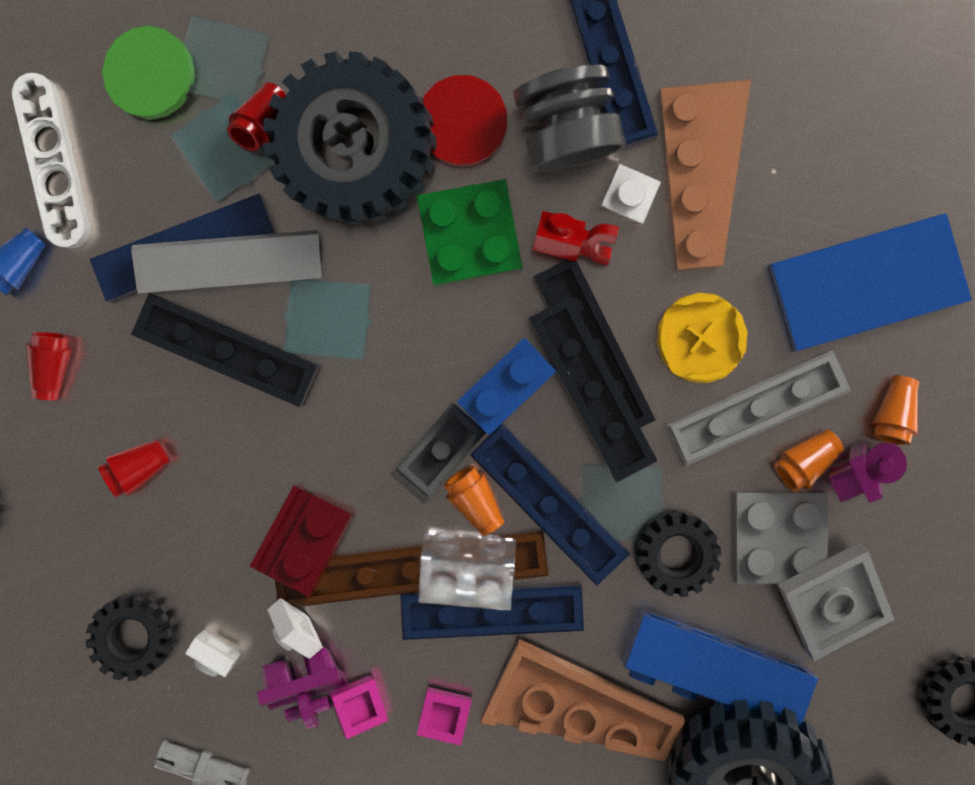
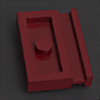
(301, 541)

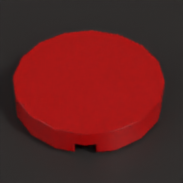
(466, 120)

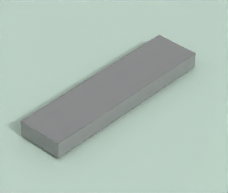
(226, 261)
(758, 407)

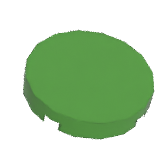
(148, 72)

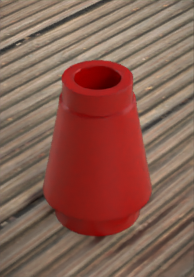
(248, 120)
(47, 363)
(133, 467)

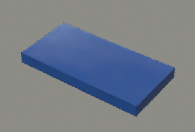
(870, 282)

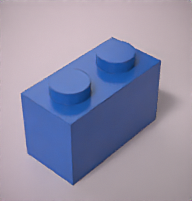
(506, 386)

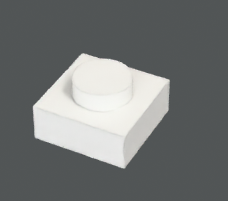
(630, 194)
(293, 629)
(212, 655)

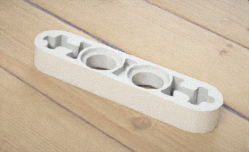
(44, 163)

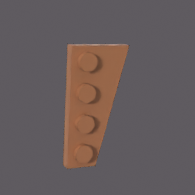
(701, 162)
(567, 701)

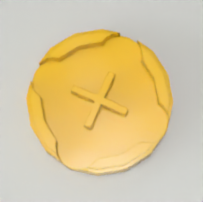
(701, 338)

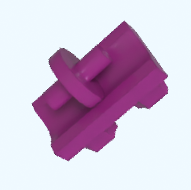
(868, 471)
(283, 690)

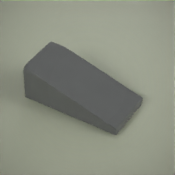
(438, 453)

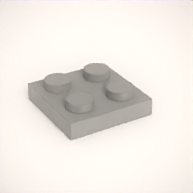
(778, 534)
(836, 601)

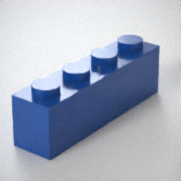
(713, 667)

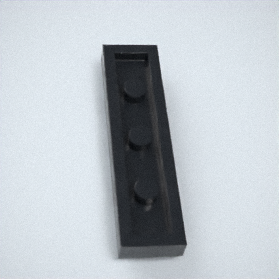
(568, 280)
(225, 350)
(592, 389)

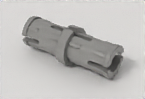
(198, 766)

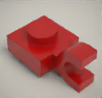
(567, 238)

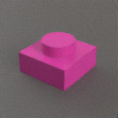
(358, 706)
(444, 716)

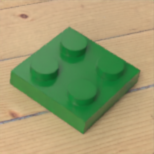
(469, 232)

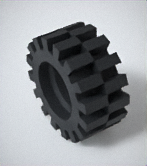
(697, 572)
(105, 645)
(939, 697)

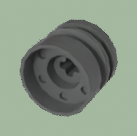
(566, 108)

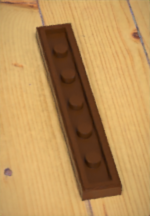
(398, 572)

